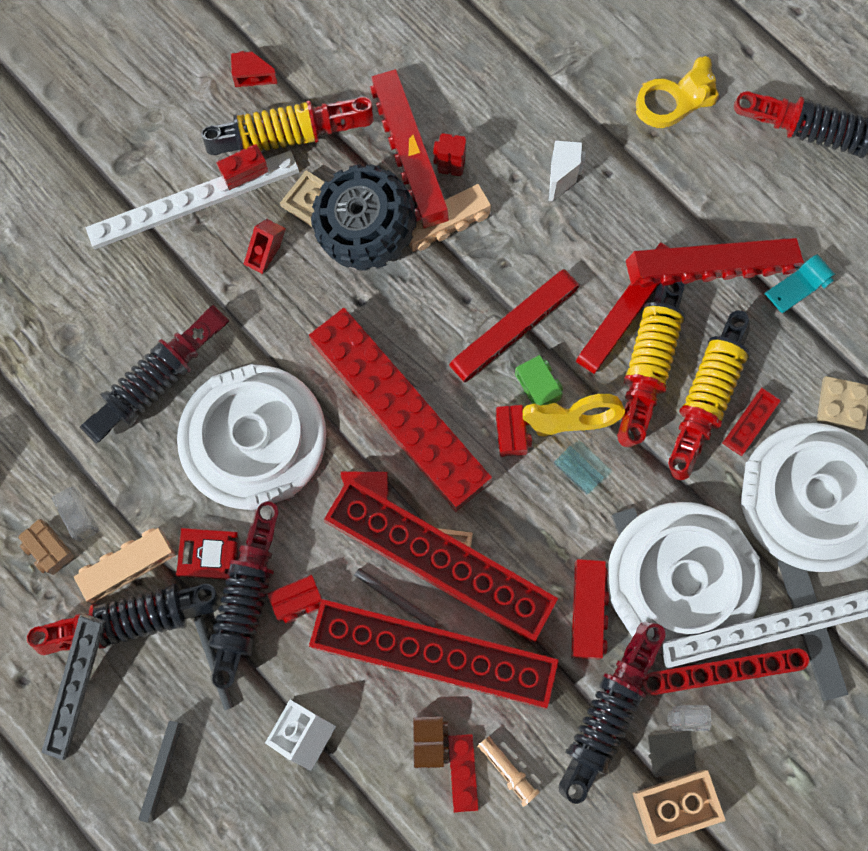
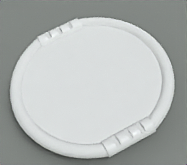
(251, 436)
(809, 497)
(683, 571)

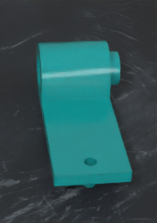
(801, 284)

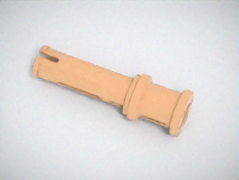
(516, 780)

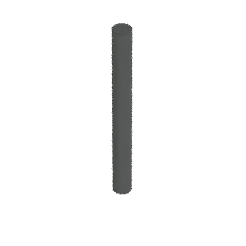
(395, 598)
(210, 655)

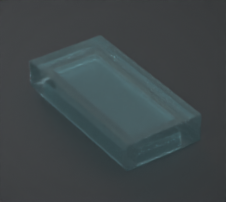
(578, 470)

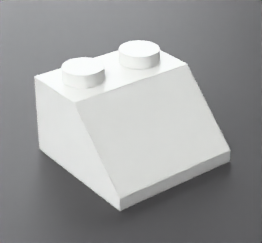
(565, 167)
(300, 735)

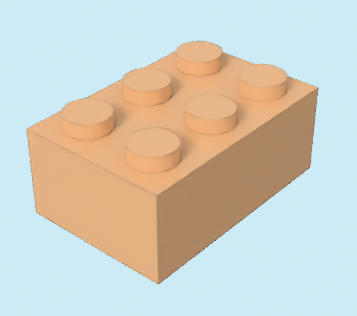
(678, 806)

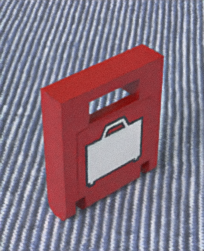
(210, 553)

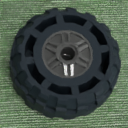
(364, 217)

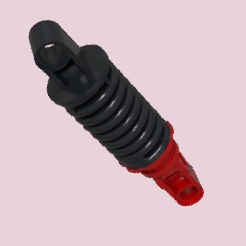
(809, 119)
(131, 617)

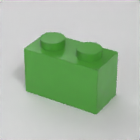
(539, 382)

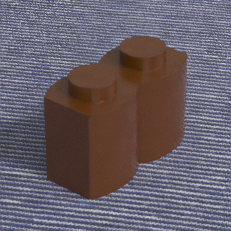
(428, 742)

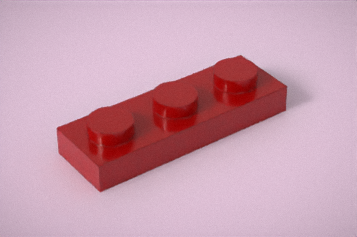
(751, 421)
(463, 773)

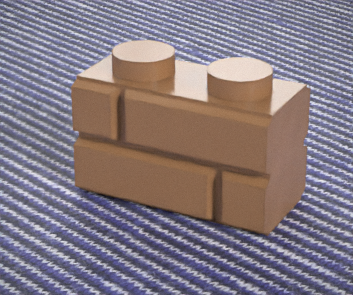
(45, 547)

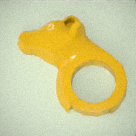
(692, 92)
(555, 419)

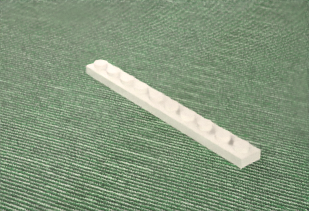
(184, 203)
(765, 629)

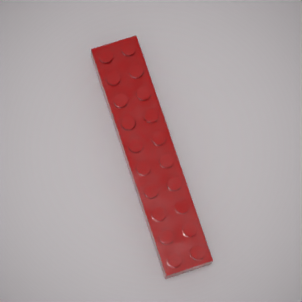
(400, 409)
(440, 560)
(434, 654)

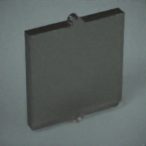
(671, 754)

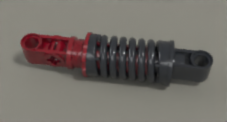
(151, 373)
(241, 597)
(618, 695)

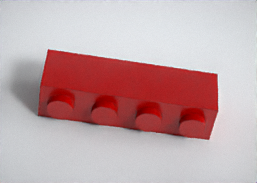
(588, 609)

